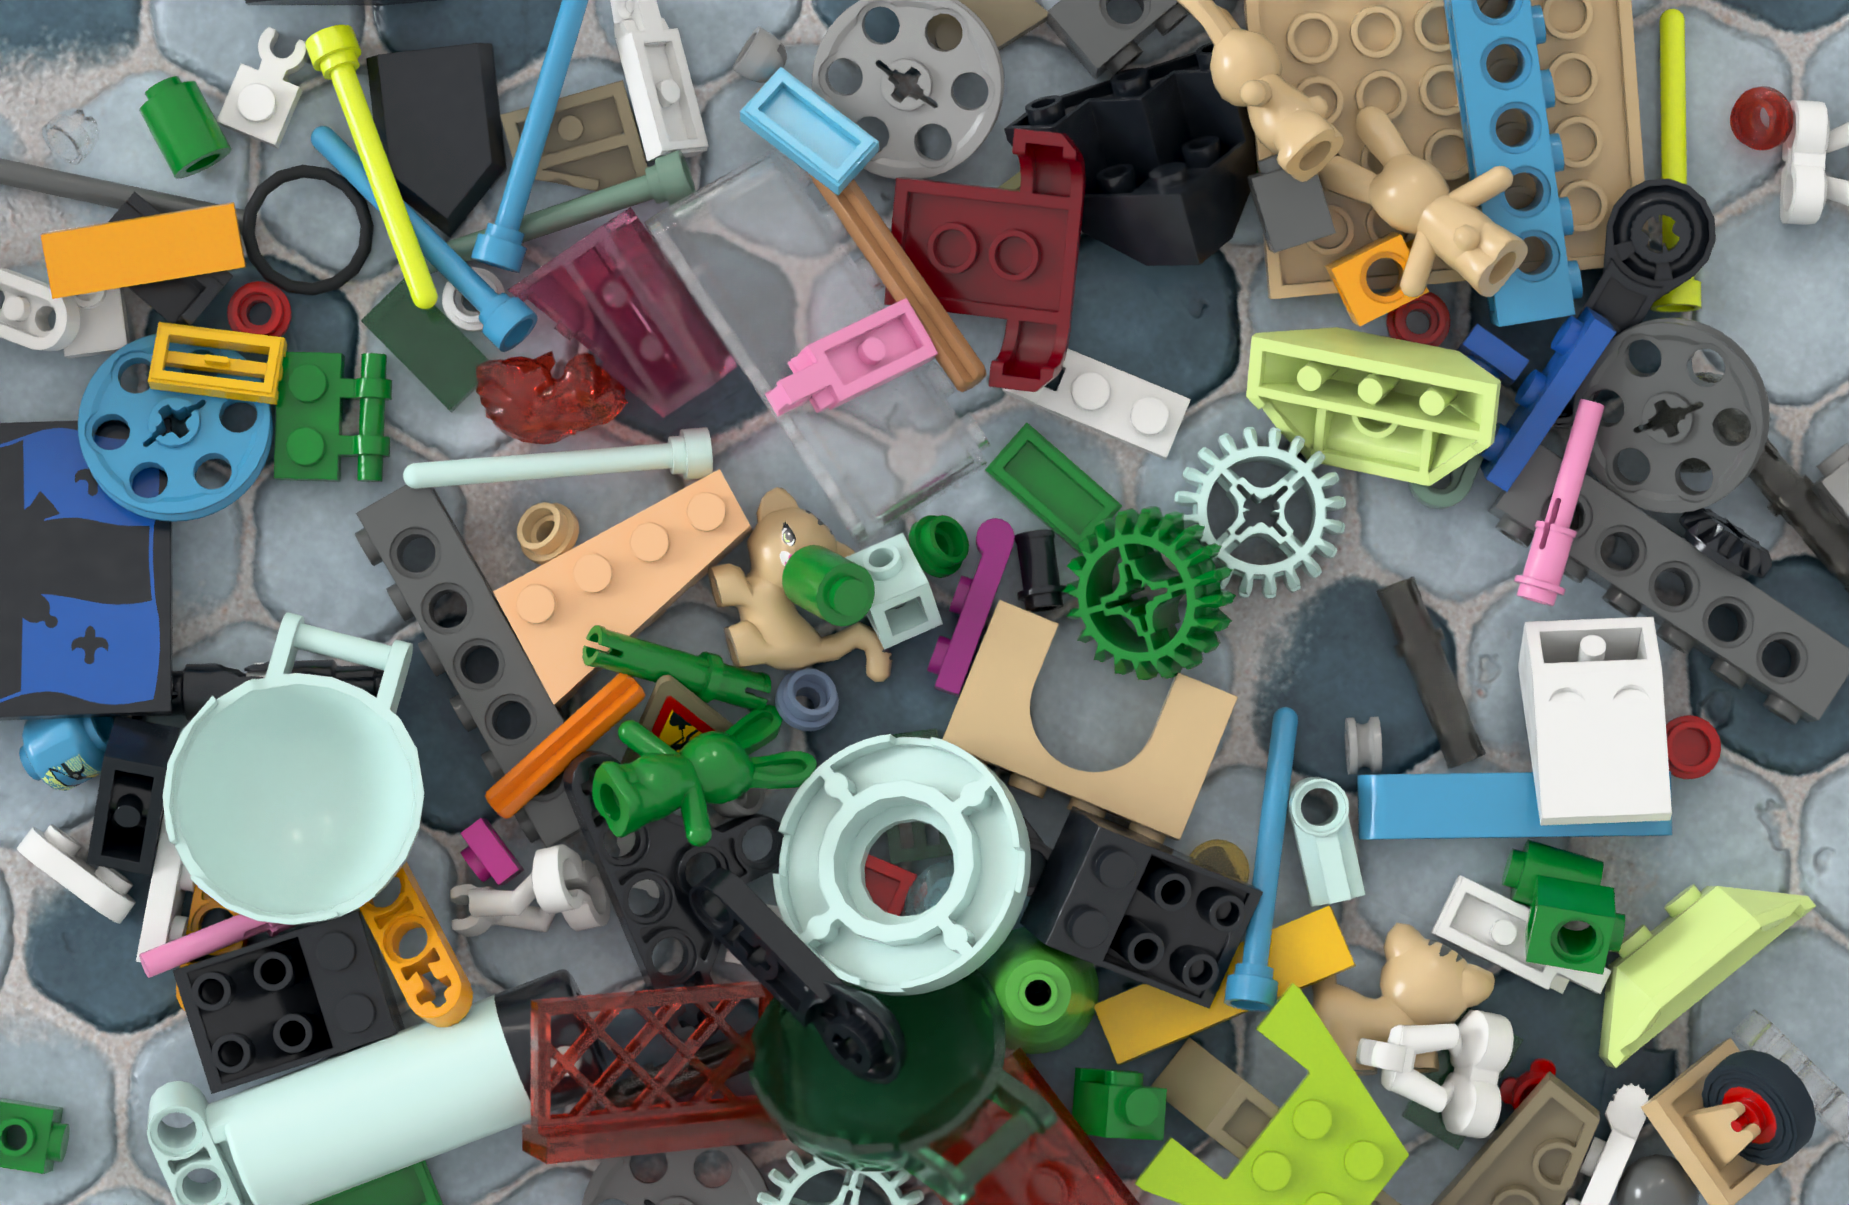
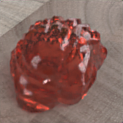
(543, 410)

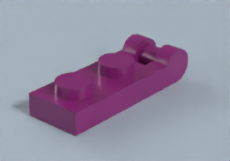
(973, 603)

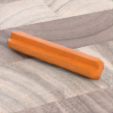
(564, 745)

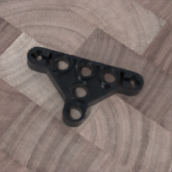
(662, 856)

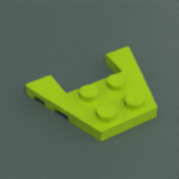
(1316, 1150)

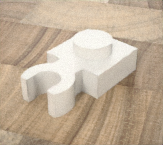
(262, 99)

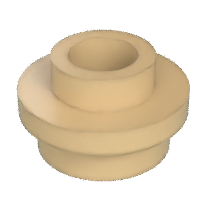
(547, 531)

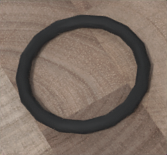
(263, 266)

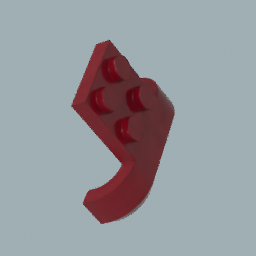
(1004, 252)

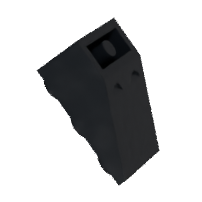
(1139, 908)
(288, 1001)

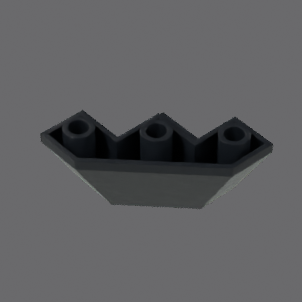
(1158, 158)

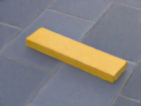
(1151, 1018)

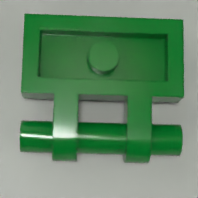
(311, 417)

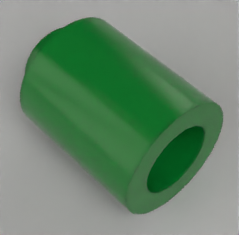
(183, 127)
(828, 585)
(1546, 860)

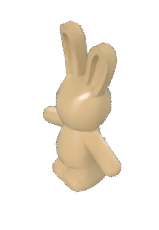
(1249, 75)
(1418, 201)

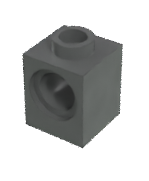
(1287, 208)

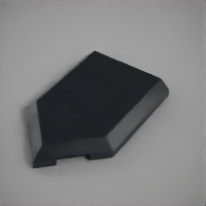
(440, 127)

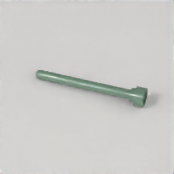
(663, 182)

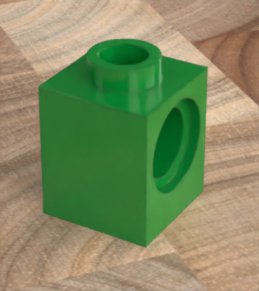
(1563, 901)

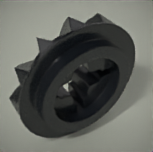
(1725, 543)

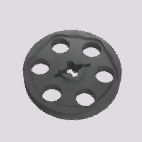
(1698, 430)
(679, 1184)

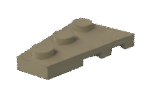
(1531, 1153)

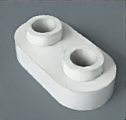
(27, 313)
(56, 856)

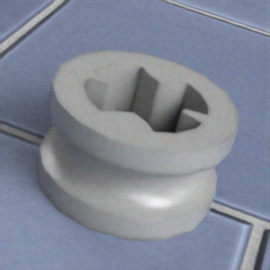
(1363, 745)

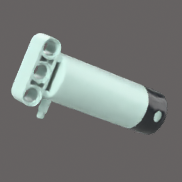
(367, 1106)

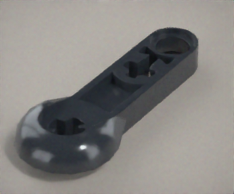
(1635, 272)
(851, 1023)

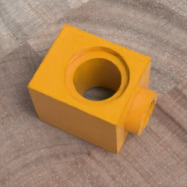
(1350, 278)

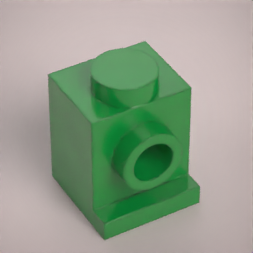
(1118, 1104)
(45, 1136)

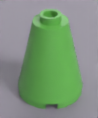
(1071, 984)

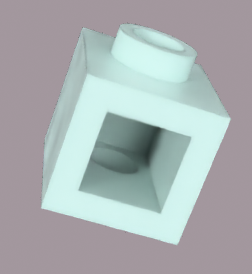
(897, 583)

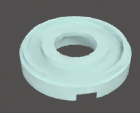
(840, 818)

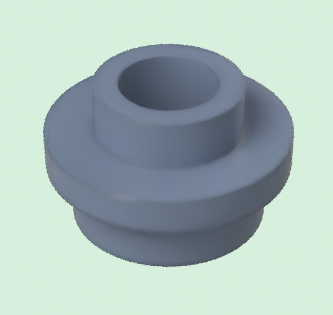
(817, 688)

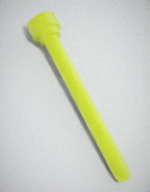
(336, 55)
(1674, 144)

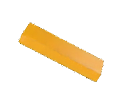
(143, 250)

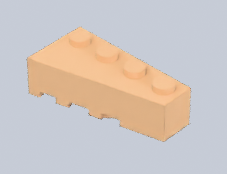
(620, 580)

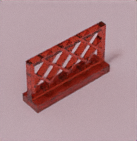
(643, 1126)

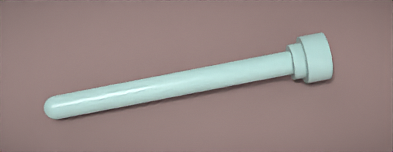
(683, 454)

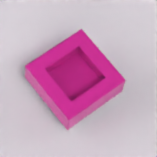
(489, 854)

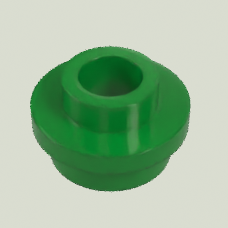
(938, 544)

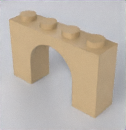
(1149, 791)

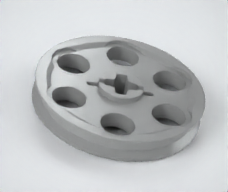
(938, 71)

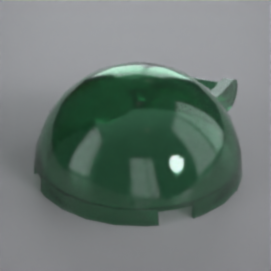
(936, 1100)

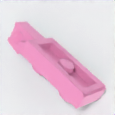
(854, 360)

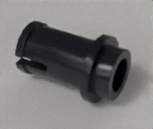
(1039, 571)

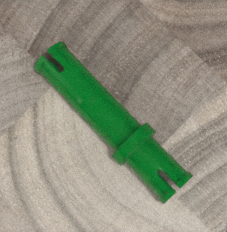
(701, 674)

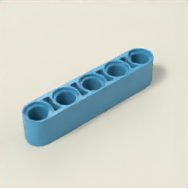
(1469, 808)

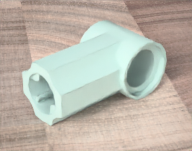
(1326, 848)

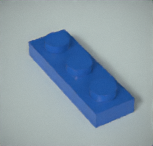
(1545, 396)

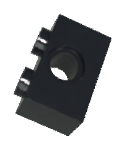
(130, 795)

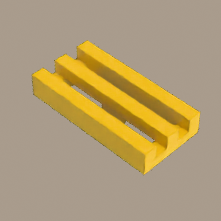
(212, 386)

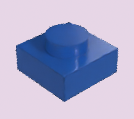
(1493, 355)

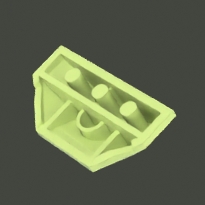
(1374, 401)
(1686, 958)

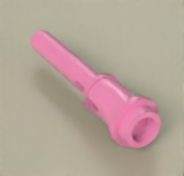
(1554, 537)
(205, 942)

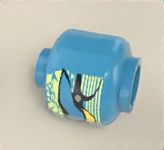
(65, 749)

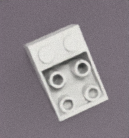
(1596, 720)

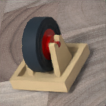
(1733, 1120)

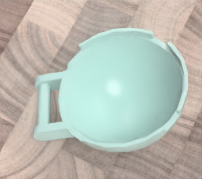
(298, 785)

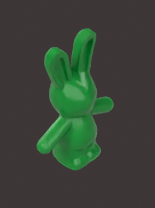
(706, 770)

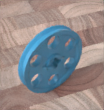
(176, 456)

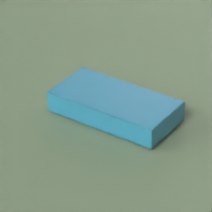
(809, 131)

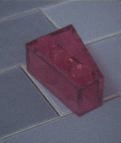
(631, 313)

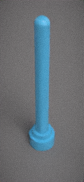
(502, 240)
(504, 318)
(1253, 982)

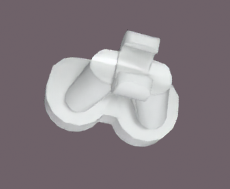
(1804, 176)
(557, 882)
(1476, 1050)

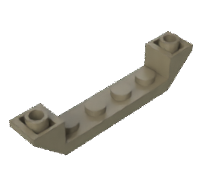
(1220, 1101)

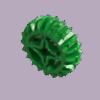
(1162, 647)

